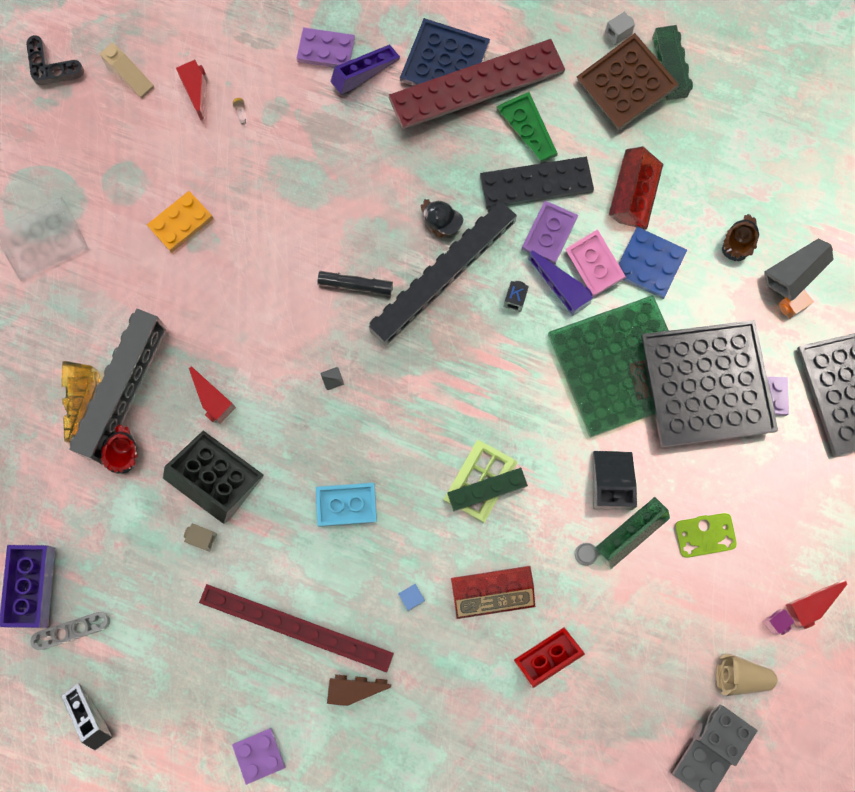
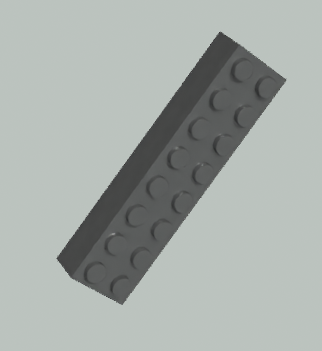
(118, 385)

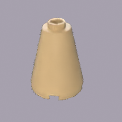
(742, 676)

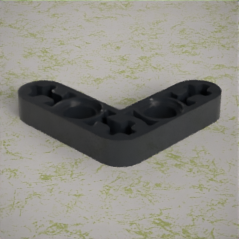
(48, 69)

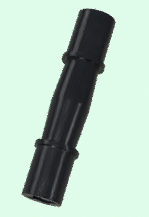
(355, 283)

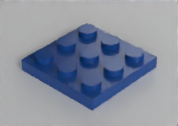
(651, 262)

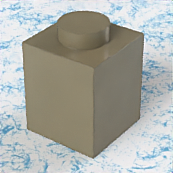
(199, 537)

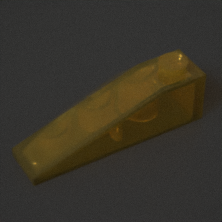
(80, 387)

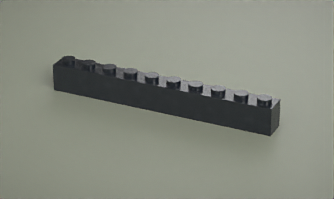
(442, 273)

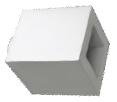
(620, 27)

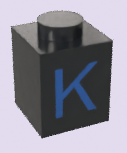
(516, 295)

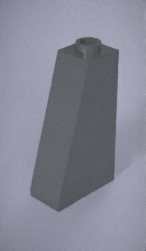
(799, 269)

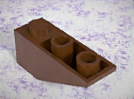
(346, 691)

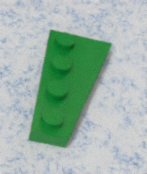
(527, 123)

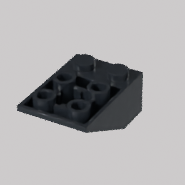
(614, 480)

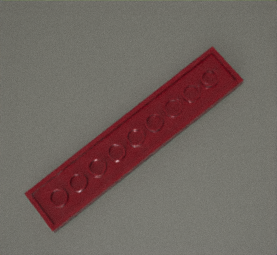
(476, 83)

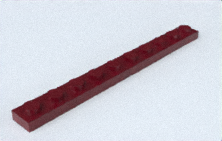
(296, 628)

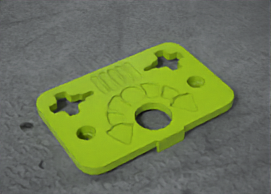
(705, 540)

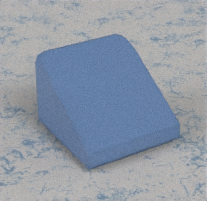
(411, 597)

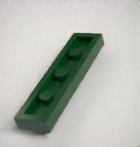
(487, 489)

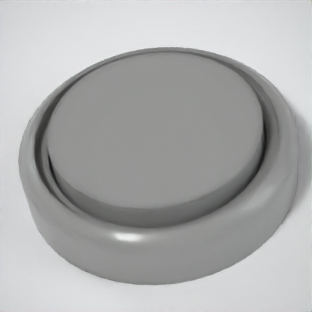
(586, 554)

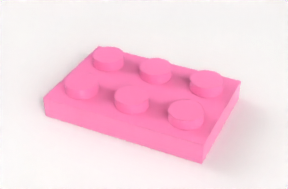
(595, 263)

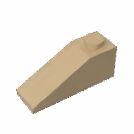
(126, 70)

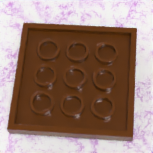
(627, 81)

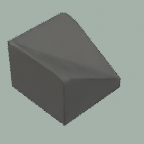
(332, 378)

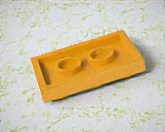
(180, 221)

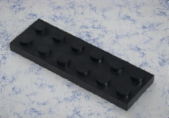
(537, 182)

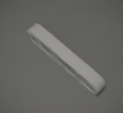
(69, 628)

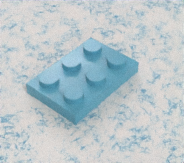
(346, 504)

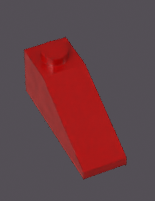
(195, 84)
(211, 399)
(814, 605)

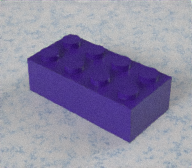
(27, 586)

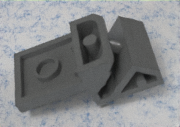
(714, 750)

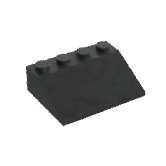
(212, 476)

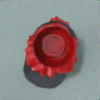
(119, 451)

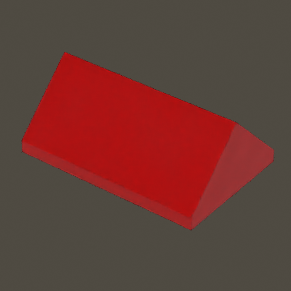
(548, 657)

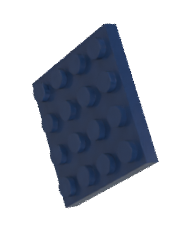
(441, 51)

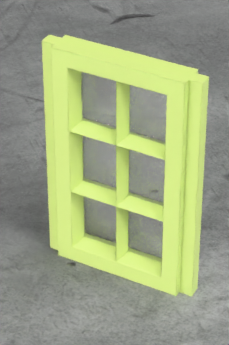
(481, 464)

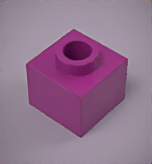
(779, 622)

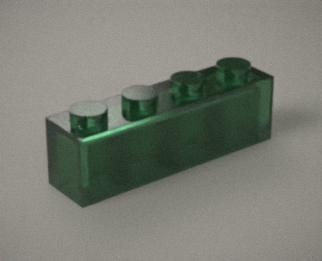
(672, 56)
(632, 532)

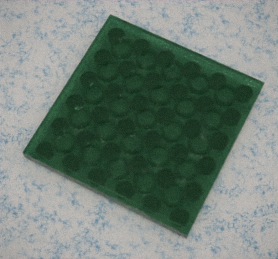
(608, 365)

